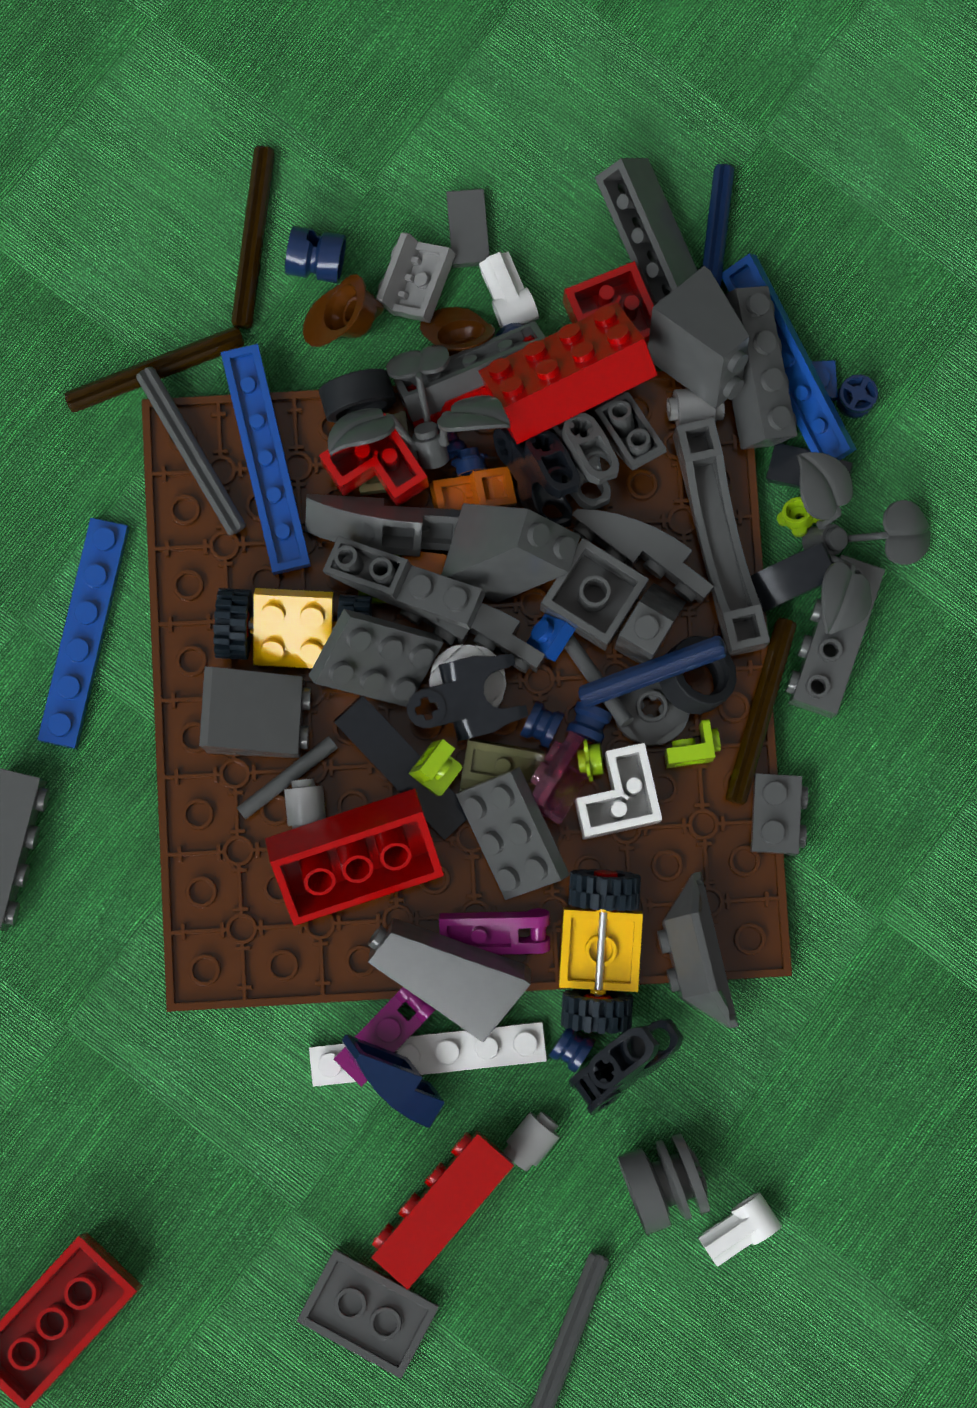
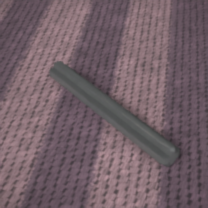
(190, 450)
(571, 1331)

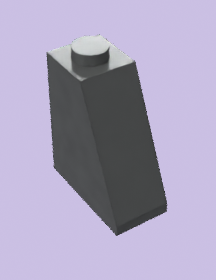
(649, 624)

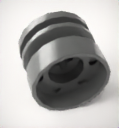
(664, 1183)

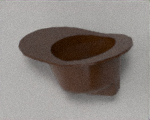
(341, 312)
(457, 329)

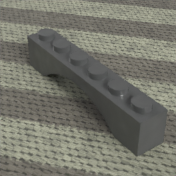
(718, 537)

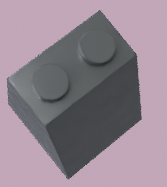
(700, 339)
(507, 550)
(254, 713)

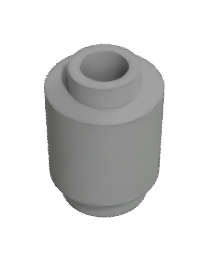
(688, 407)
(304, 803)
(532, 1140)

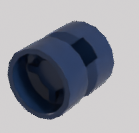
(315, 254)

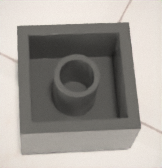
(594, 594)

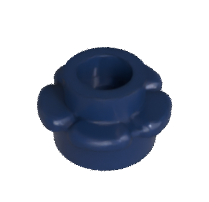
(469, 461)

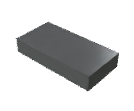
(467, 227)

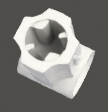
(510, 299)
(748, 1224)

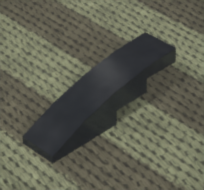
(394, 760)

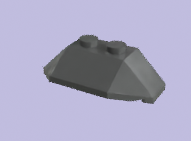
(696, 954)

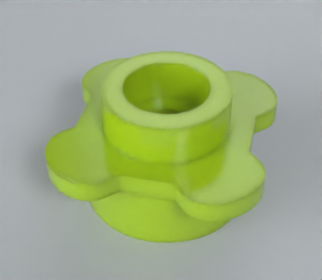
(791, 510)
(590, 760)

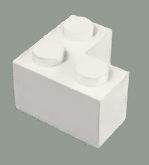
(629, 803)

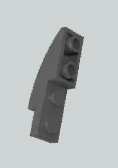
(628, 430)
(382, 527)
(632, 539)
(402, 584)
(492, 630)

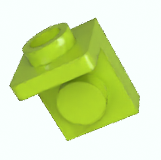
(687, 752)
(436, 767)

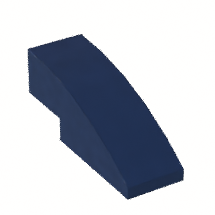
(396, 1081)

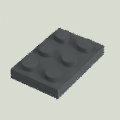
(375, 658)
(512, 834)
(368, 1313)

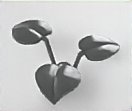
(428, 440)
(823, 489)

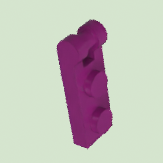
(499, 930)
(388, 1029)

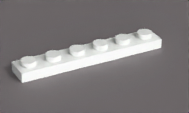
(446, 1052)

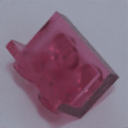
(559, 781)

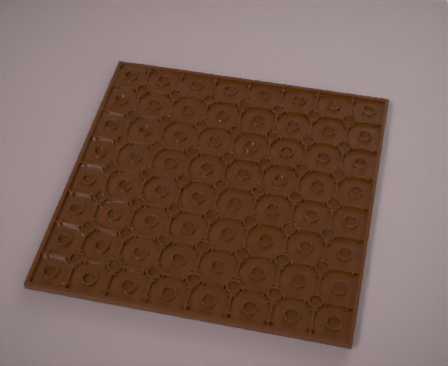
(220, 900)

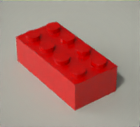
(569, 372)
(353, 857)
(442, 1209)
(60, 1318)

